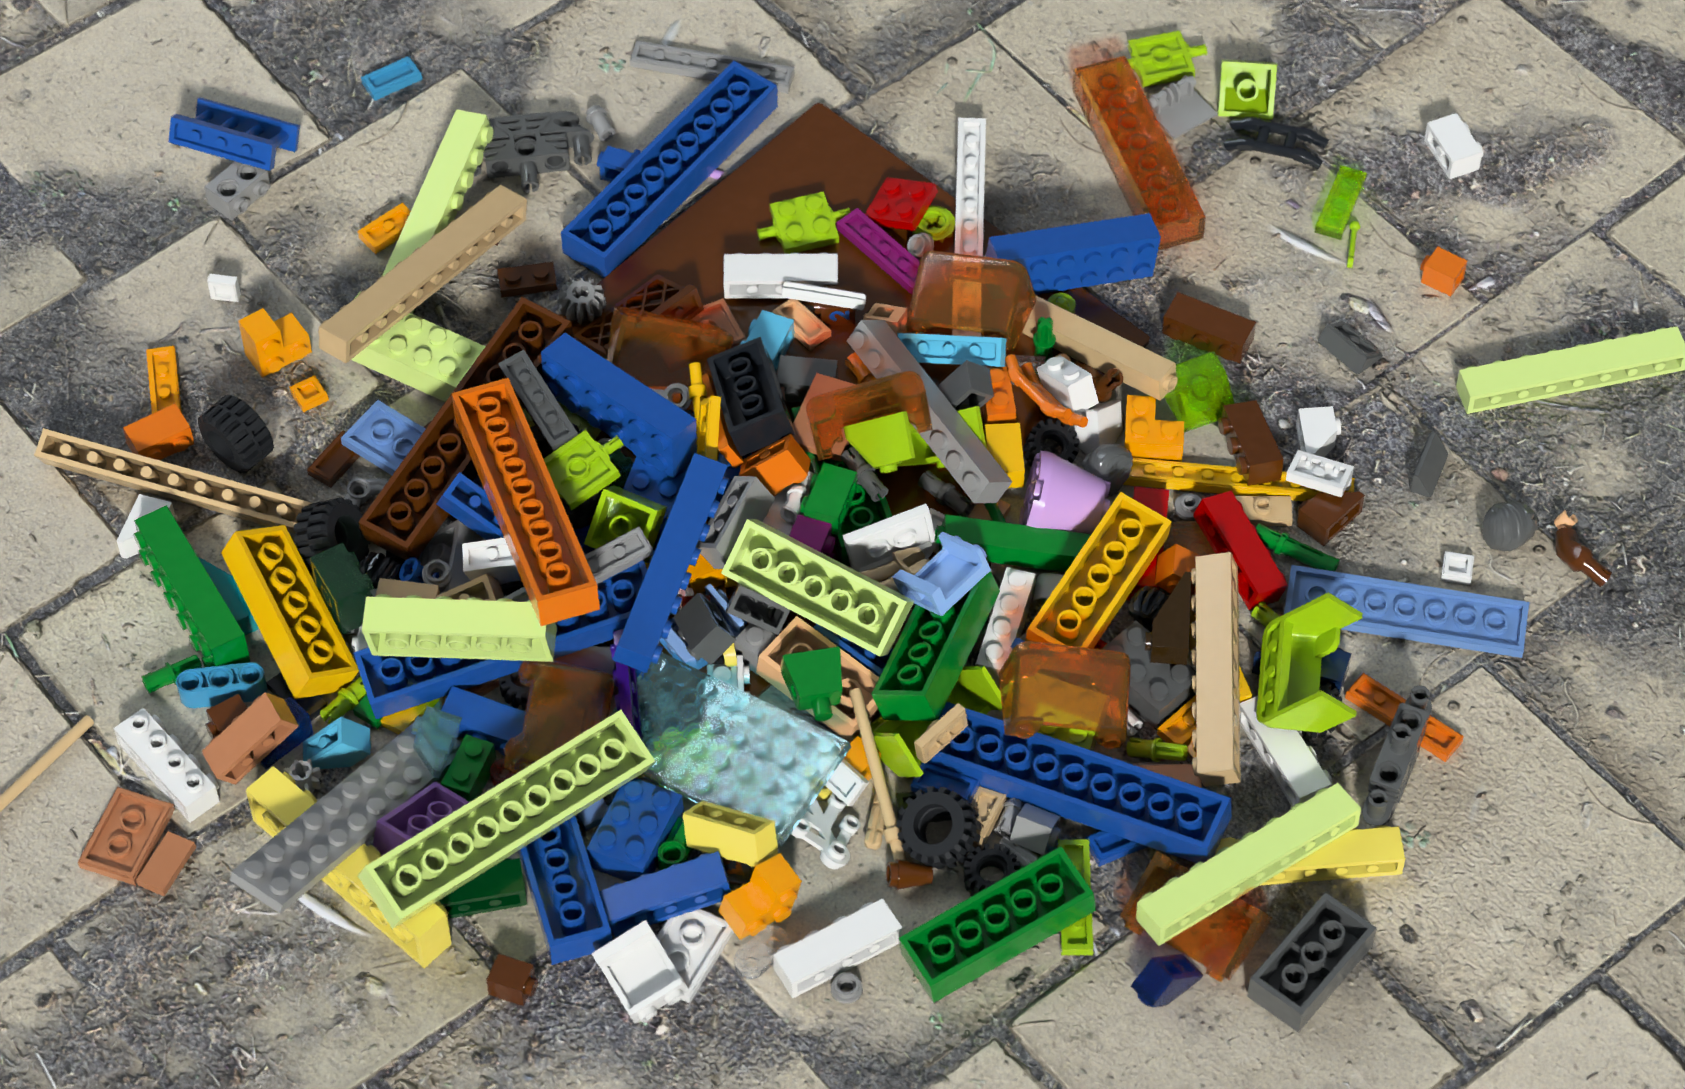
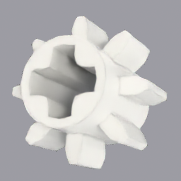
(304, 775)

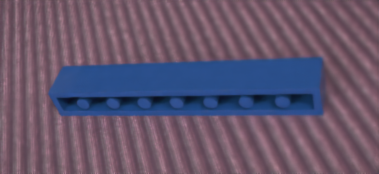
(670, 562)

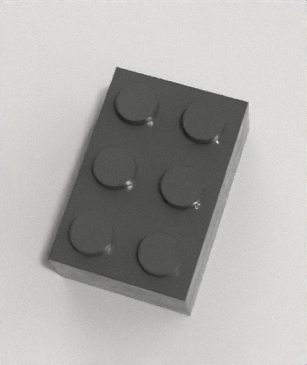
(1155, 688)

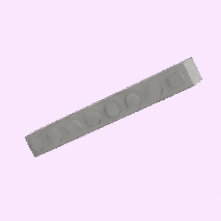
(951, 436)

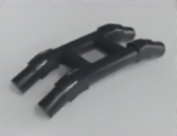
(1287, 150)

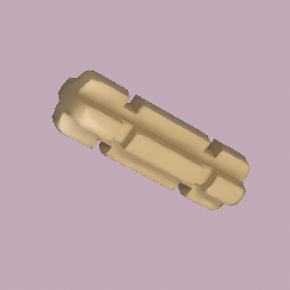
(875, 827)

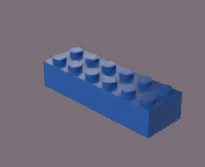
(1083, 252)
(619, 405)
(565, 893)

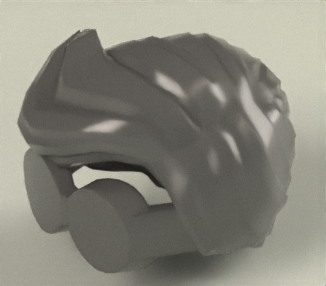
(1111, 464)
(1509, 525)

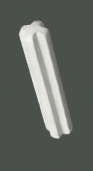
(823, 295)

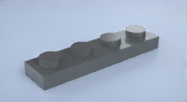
(538, 400)

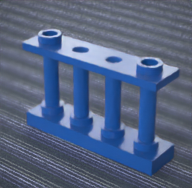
(234, 134)

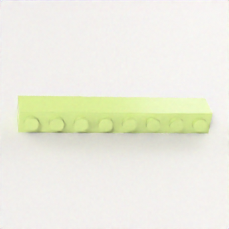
(445, 183)
(1571, 369)
(1247, 863)

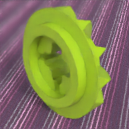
(945, 221)

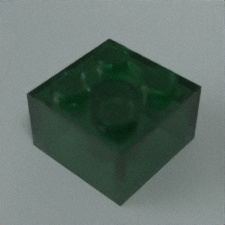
(342, 586)

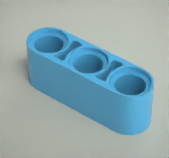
(207, 682)

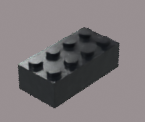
(750, 396)

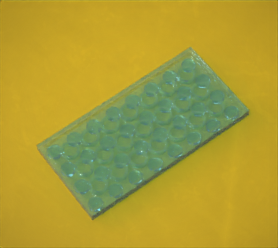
(732, 746)

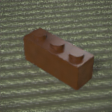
(1208, 327)
(1251, 443)

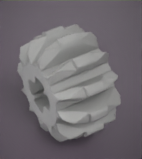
(581, 300)

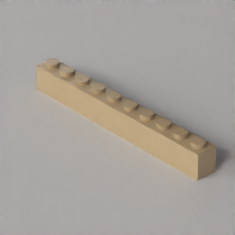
(422, 274)
(168, 480)

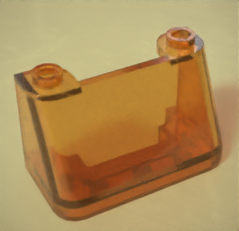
(971, 296)
(661, 347)
(864, 402)
(1066, 690)
(560, 706)
(1217, 940)

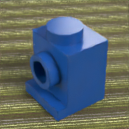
(614, 161)

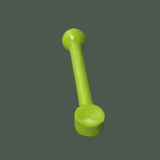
(1354, 226)

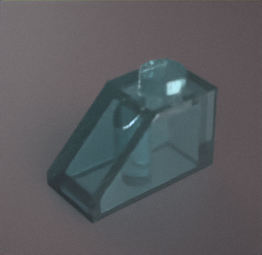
(435, 738)

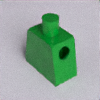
(814, 680)

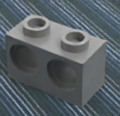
(237, 189)

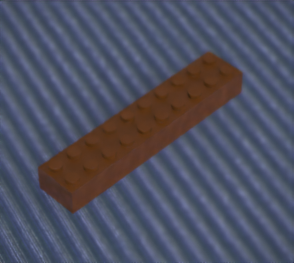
(406, 509)

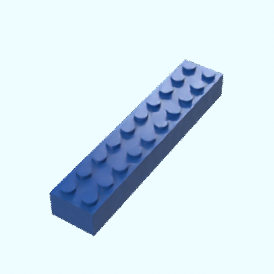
(669, 169)
(405, 682)
(1089, 788)

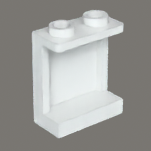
(489, 558)
(640, 972)

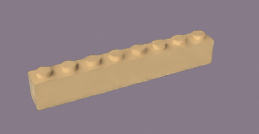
(1216, 670)

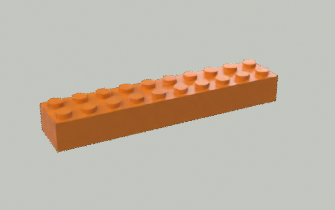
(525, 502)

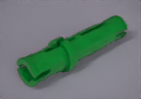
(1284, 544)

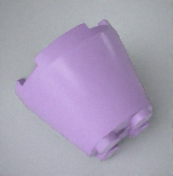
(1063, 496)

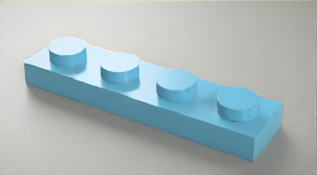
(955, 349)

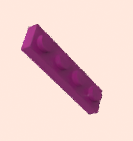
(880, 248)

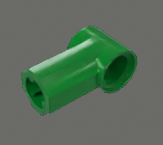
(674, 847)

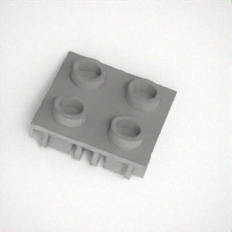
(1180, 107)

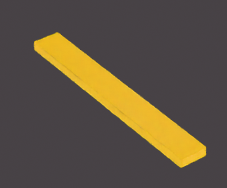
(1211, 480)

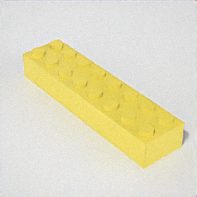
(278, 802)

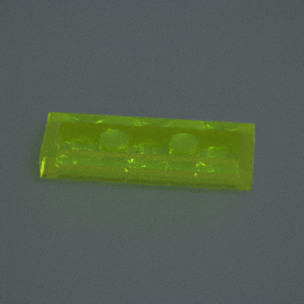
(1340, 202)

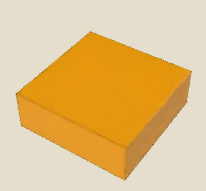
(309, 393)

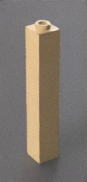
(1105, 350)

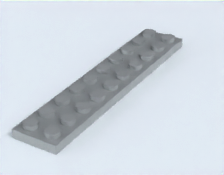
(335, 824)

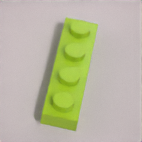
(1078, 937)

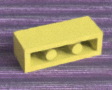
(731, 832)

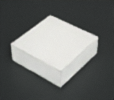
(224, 287)
(1457, 568)

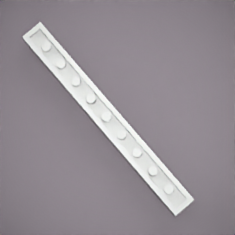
(970, 192)

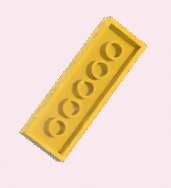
(1101, 575)
(289, 611)

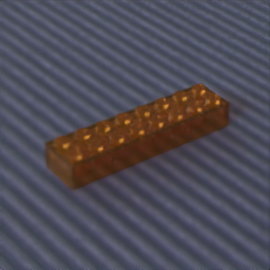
(1138, 150)

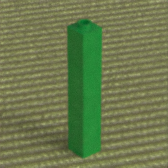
(1016, 543)

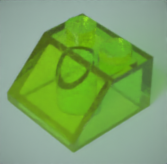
(1200, 391)

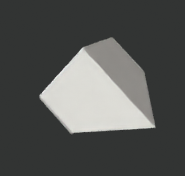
(1102, 427)

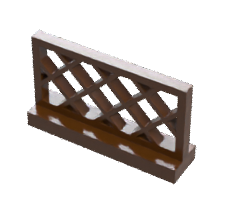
(683, 304)

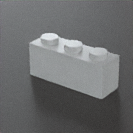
(743, 500)

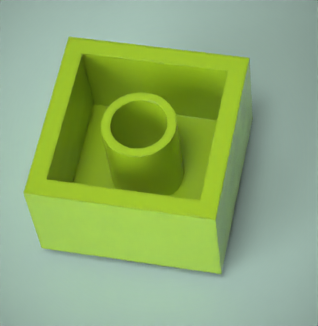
(622, 512)

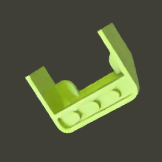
(895, 442)
(1292, 666)
(896, 738)

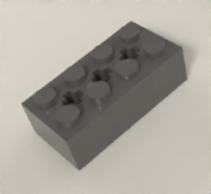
(1311, 962)

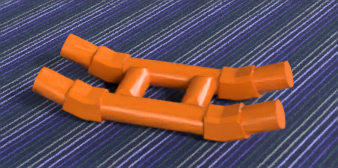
(1029, 382)

